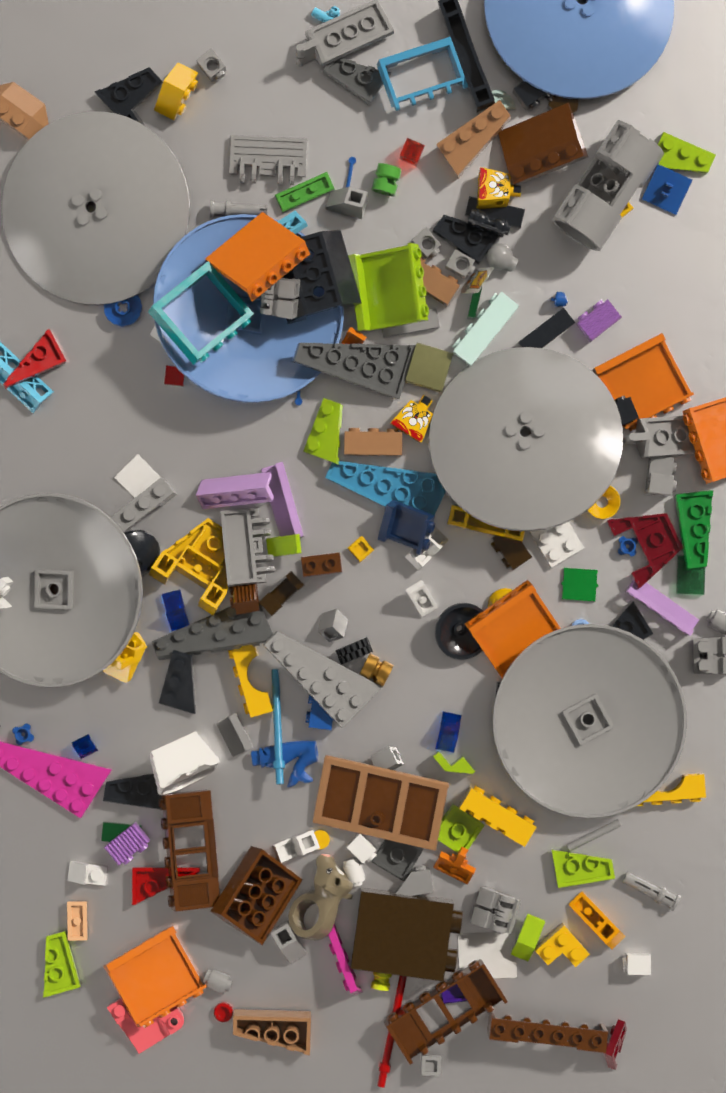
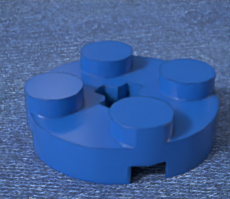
(123, 318)

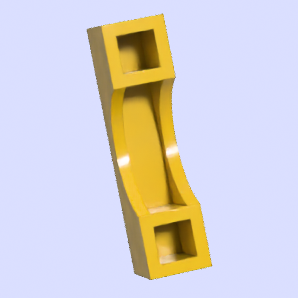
(462, 519)
(256, 701)
(690, 787)

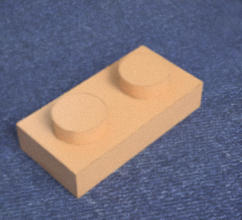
(77, 920)

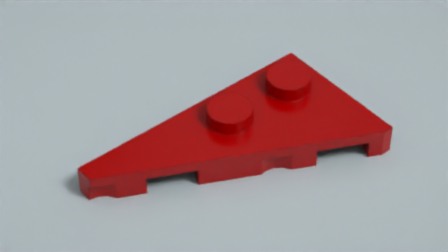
(43, 357)
(152, 880)

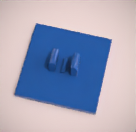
(667, 189)

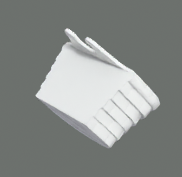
(182, 763)

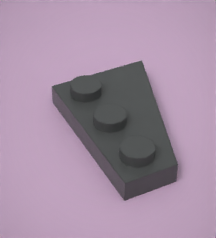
(356, 78)

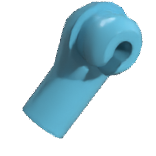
(327, 15)

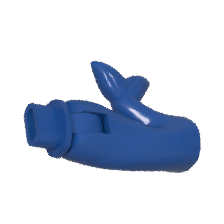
(305, 750)

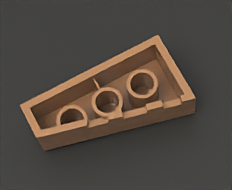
(472, 138)
(275, 1027)

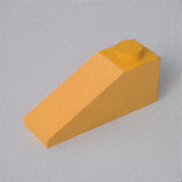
(597, 920)

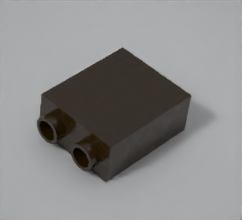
(405, 934)

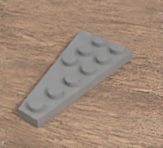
(327, 682)

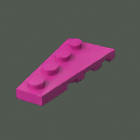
(343, 960)

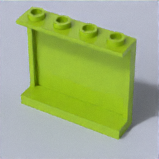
(389, 288)

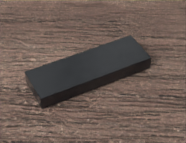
(512, 213)
(548, 330)

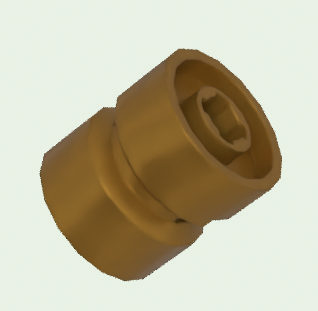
(376, 669)

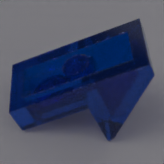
(175, 610)

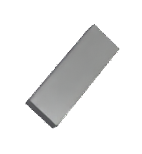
(432, 323)

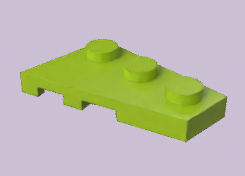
(683, 155)
(324, 435)
(580, 869)
(59, 966)

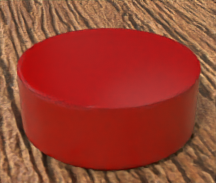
(223, 1012)

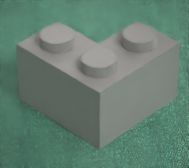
(659, 476)

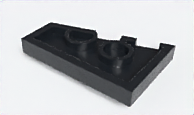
(468, 240)
(633, 622)
(133, 791)

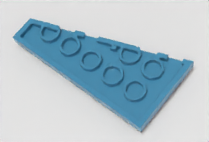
(386, 484)

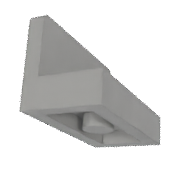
(234, 734)

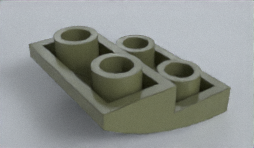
(429, 367)

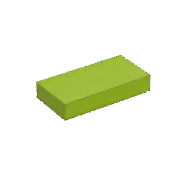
(284, 545)

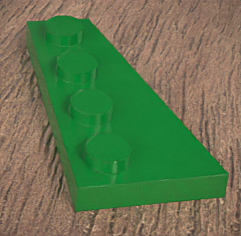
(694, 521)

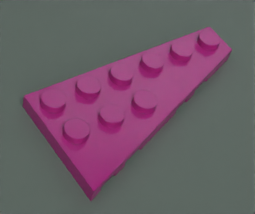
(57, 777)

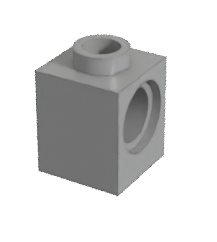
(206, 59)
(425, 235)
(458, 256)

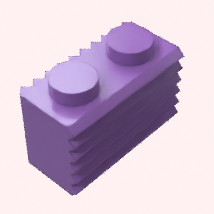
(598, 320)
(127, 843)

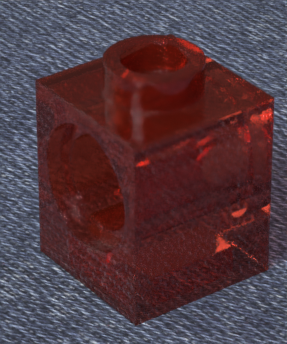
(412, 152)

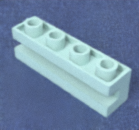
(485, 329)

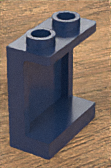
(407, 526)

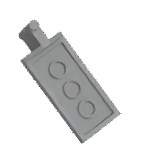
(344, 34)
(661, 437)

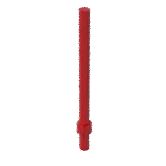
(385, 1065)

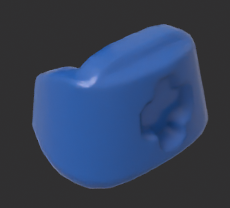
(559, 299)

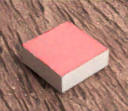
(173, 376)

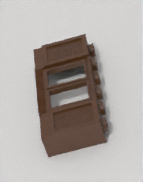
(189, 810)
(412, 1033)
(544, 1033)

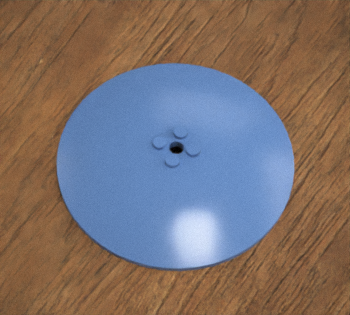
(580, 47)
(257, 360)

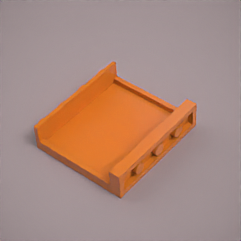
(259, 255)
(646, 376)
(708, 435)
(511, 625)
(154, 977)

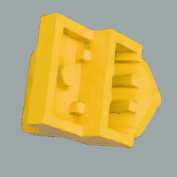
(127, 661)

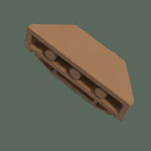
(22, 110)

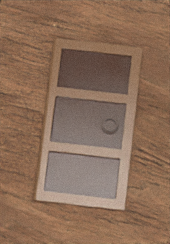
(380, 802)

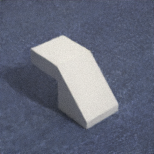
(438, 540)
(295, 846)

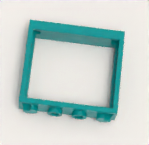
(157, 313)

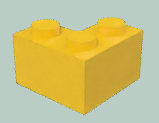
(175, 90)
(560, 942)

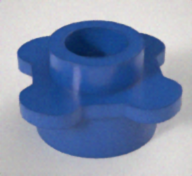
(632, 546)
(19, 730)

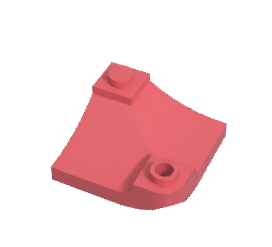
(146, 1037)

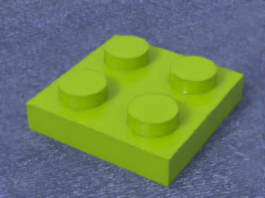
(459, 829)

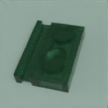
(689, 580)

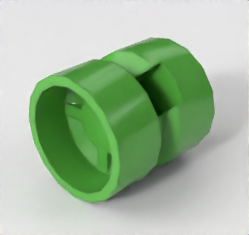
(386, 180)

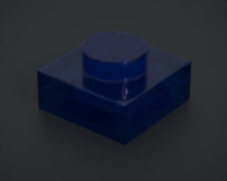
(84, 746)

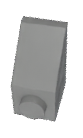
(417, 882)

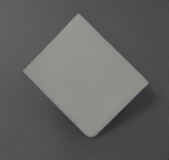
(332, 625)
(387, 758)
(430, 1065)

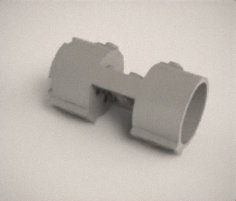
(607, 186)

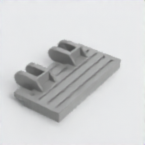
(268, 155)
(241, 546)

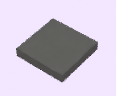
(397, 858)

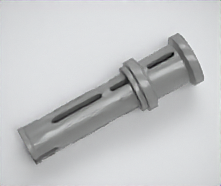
(227, 209)
(659, 894)

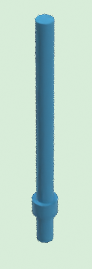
(279, 763)

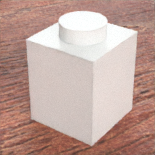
(362, 848)
(637, 964)

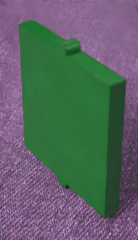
(579, 584)

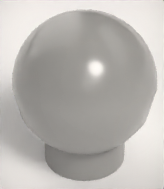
(501, 257)

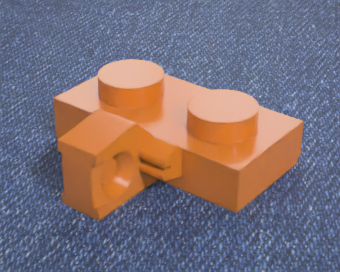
(455, 865)

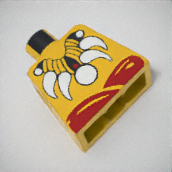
(495, 189)
(414, 419)

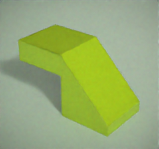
(458, 766)
(528, 937)

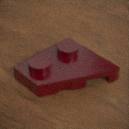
(615, 1045)

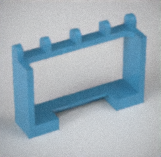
(434, 47)

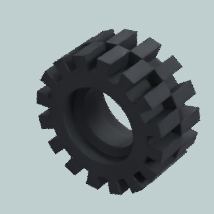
(354, 651)

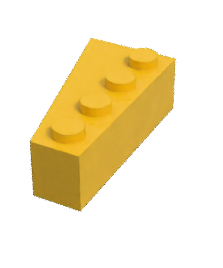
(497, 816)

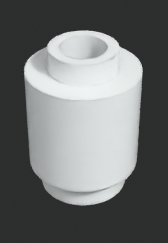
(354, 871)

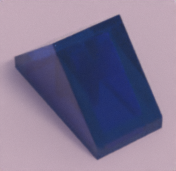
(448, 731)

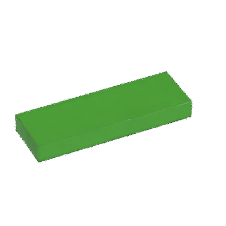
(304, 192)

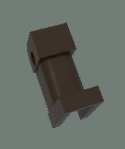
(282, 593)

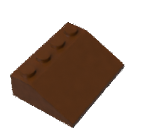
(542, 144)
(256, 895)

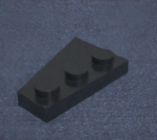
(129, 92)
(178, 684)

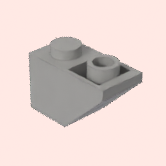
(348, 201)
(288, 942)

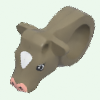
(330, 887)

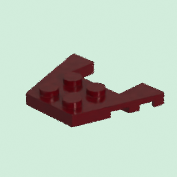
(655, 538)

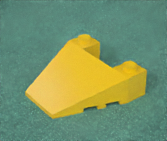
(201, 560)

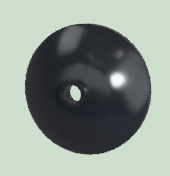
(145, 548)
(456, 643)

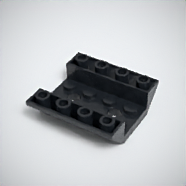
(327, 269)

